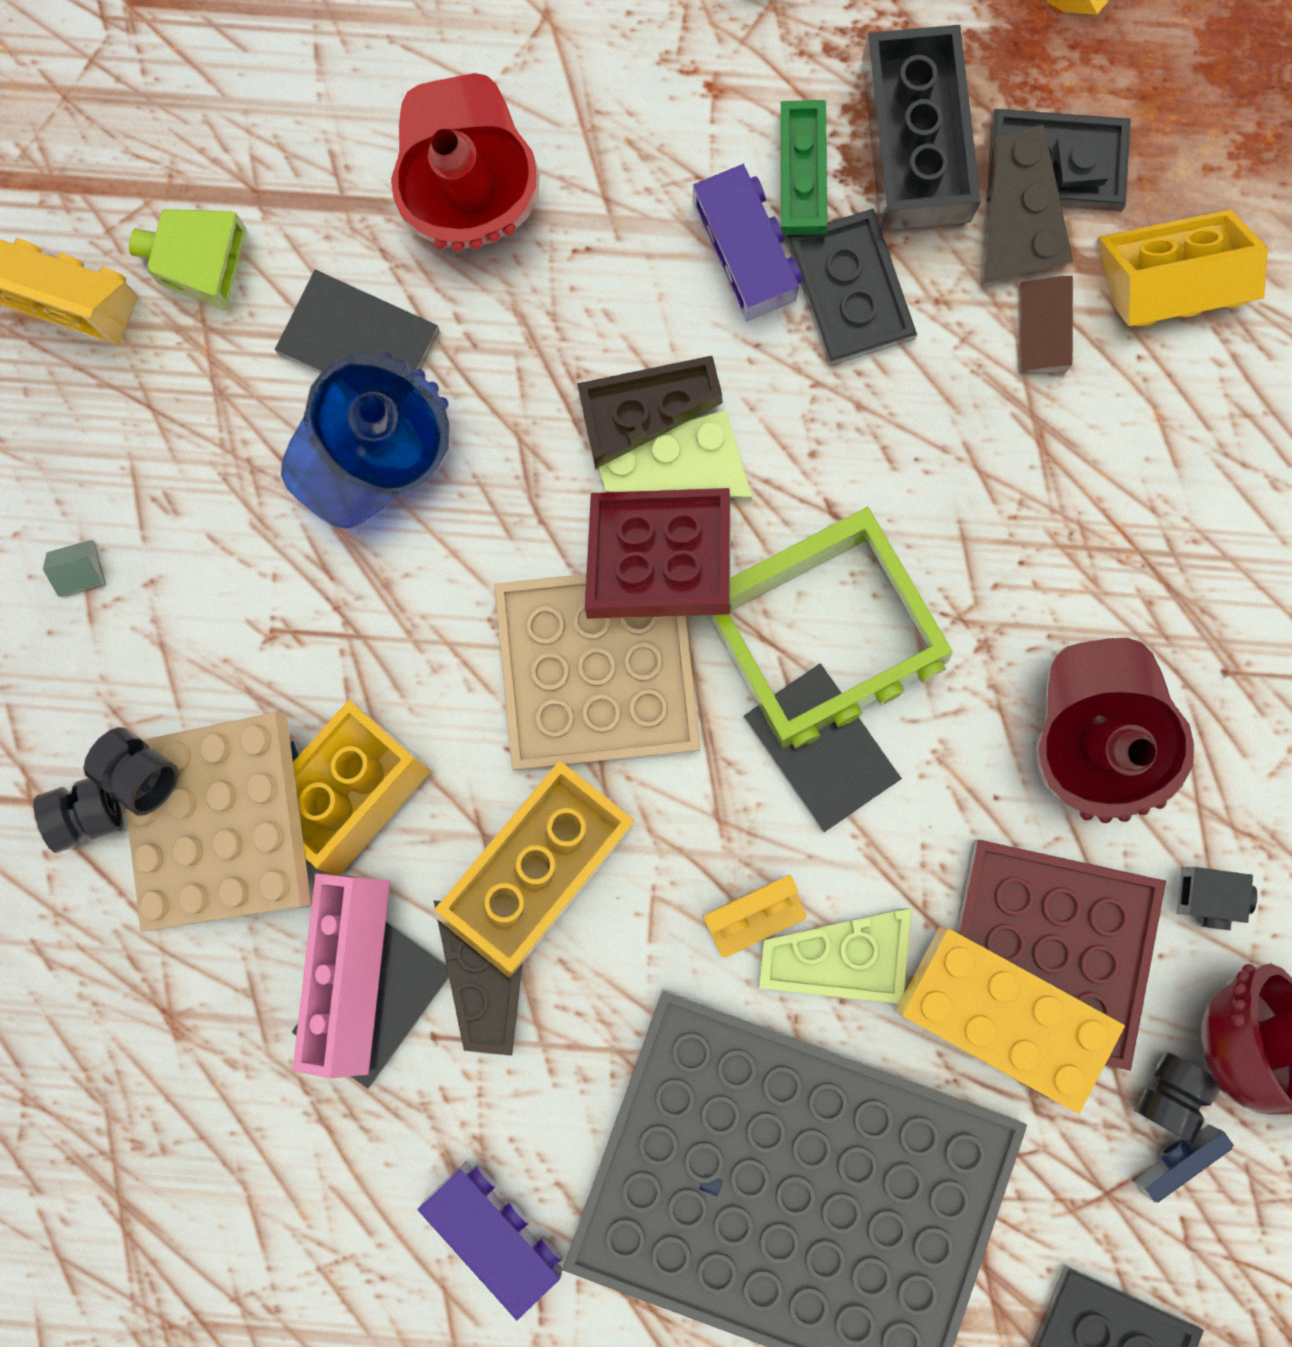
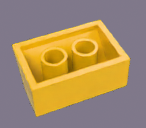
(1183, 267)
(64, 291)
(351, 786)

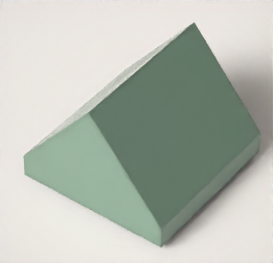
(73, 568)

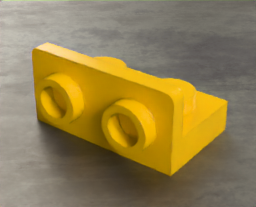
(755, 916)

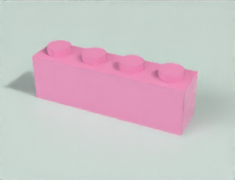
(341, 976)

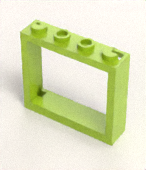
(798, 560)

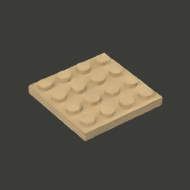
(590, 685)
(227, 831)

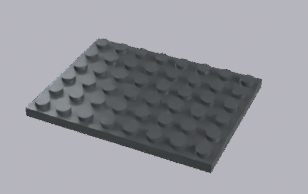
(842, 1199)

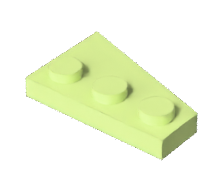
(687, 457)
(842, 959)

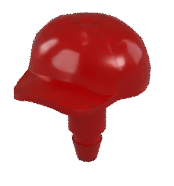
(462, 164)

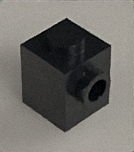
(1216, 896)

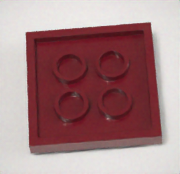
(659, 553)

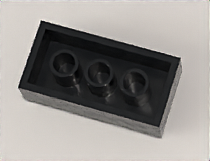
(920, 127)

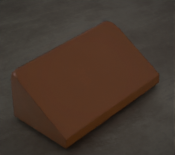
(1046, 325)

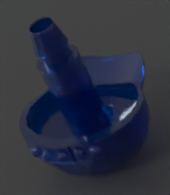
(360, 448)

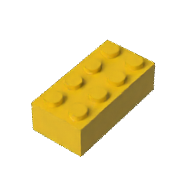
(534, 869)
(1010, 1019)

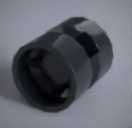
(131, 771)
(70, 816)
(1178, 1096)

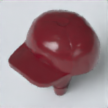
(1112, 731)
(1250, 1039)

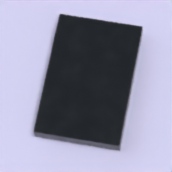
(1058, 125)
(852, 288)
(345, 321)
(838, 768)
(406, 988)
(1100, 1315)

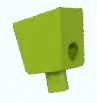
(193, 252)

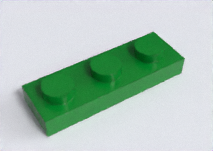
(803, 167)

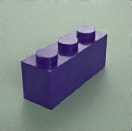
(746, 241)
(492, 1239)

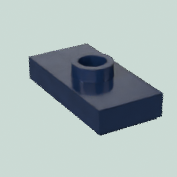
(1182, 1162)

